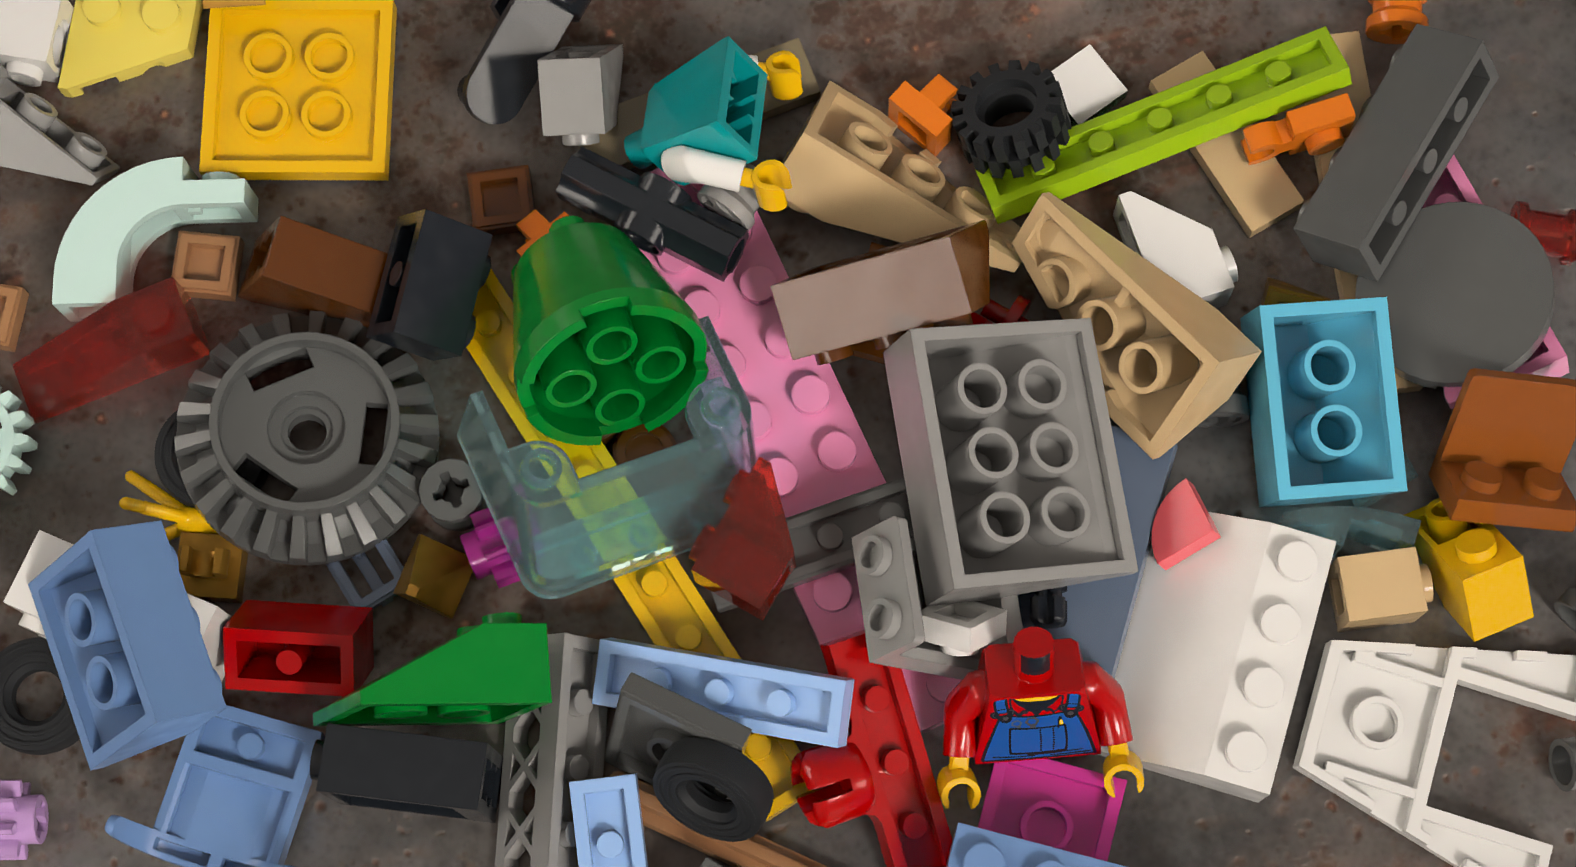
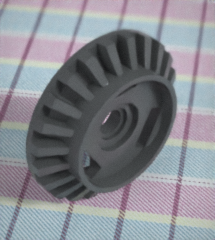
(337, 501)

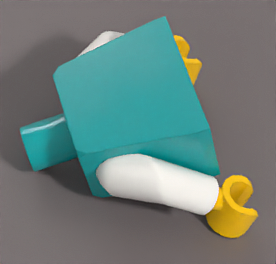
(708, 122)

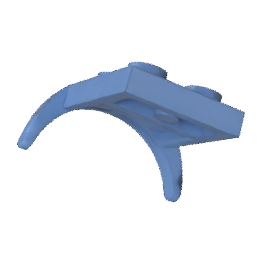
(230, 795)

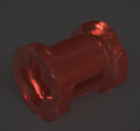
(1553, 230)

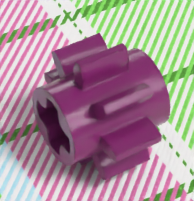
(487, 550)

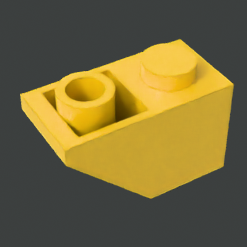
(1473, 571)

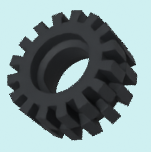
(1019, 143)

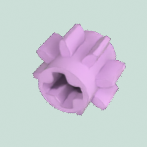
(22, 819)

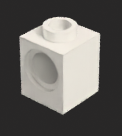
(34, 39)

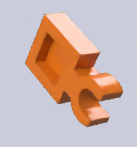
(1310, 128)

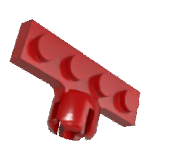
(880, 768)

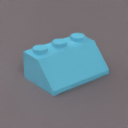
(1324, 402)

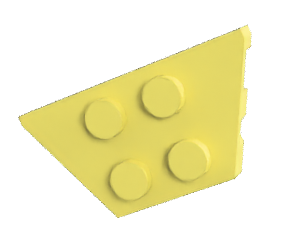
(126, 39)

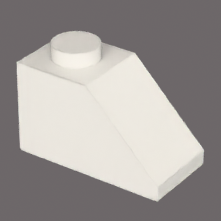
(1177, 247)

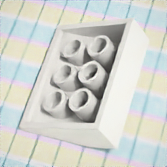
(1222, 654)

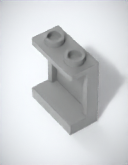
(893, 604)

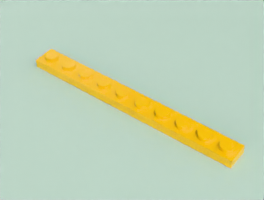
(657, 594)

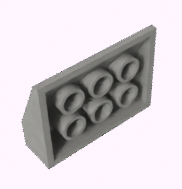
(1008, 459)

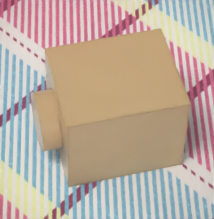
(1379, 589)

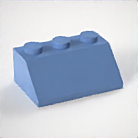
(126, 642)

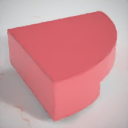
(1181, 526)

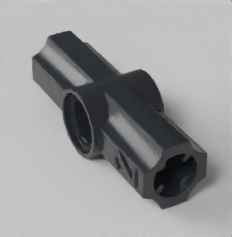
(652, 213)

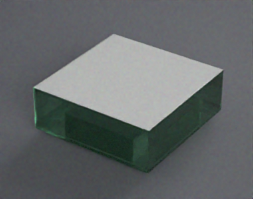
(1088, 86)

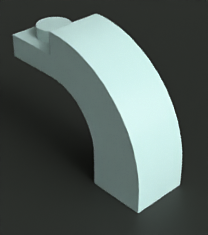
(129, 214)

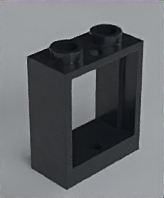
(408, 772)

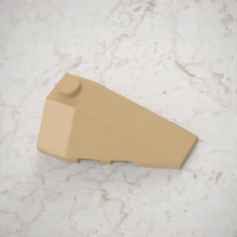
(864, 179)
(1158, 344)

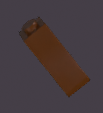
(313, 271)

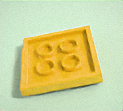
(300, 90)

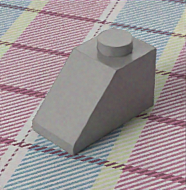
(580, 92)

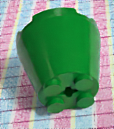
(599, 336)

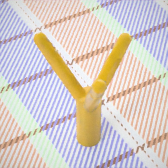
(186, 517)

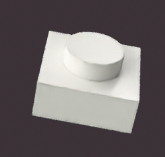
(963, 626)

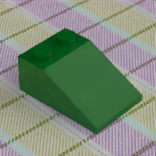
(471, 679)

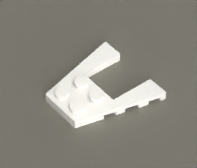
(1381, 727)

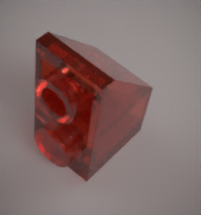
(750, 548)

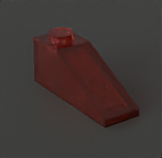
(113, 350)

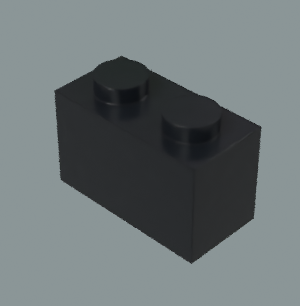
(430, 286)

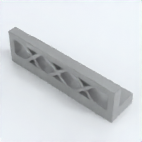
(567, 750)

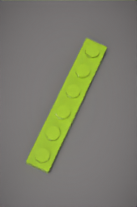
(1176, 121)

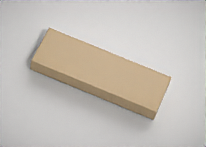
(1253, 193)

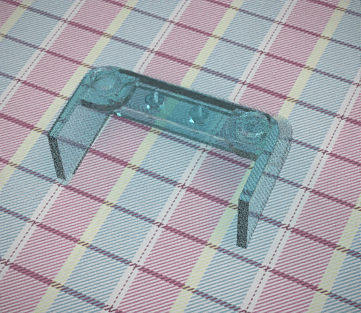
(601, 526)

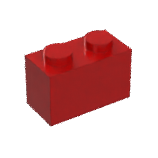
(298, 648)

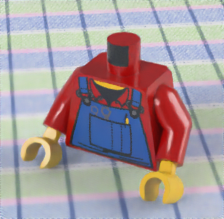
(1032, 705)

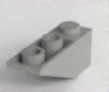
(43, 144)

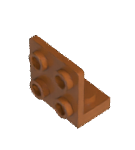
(1508, 451)

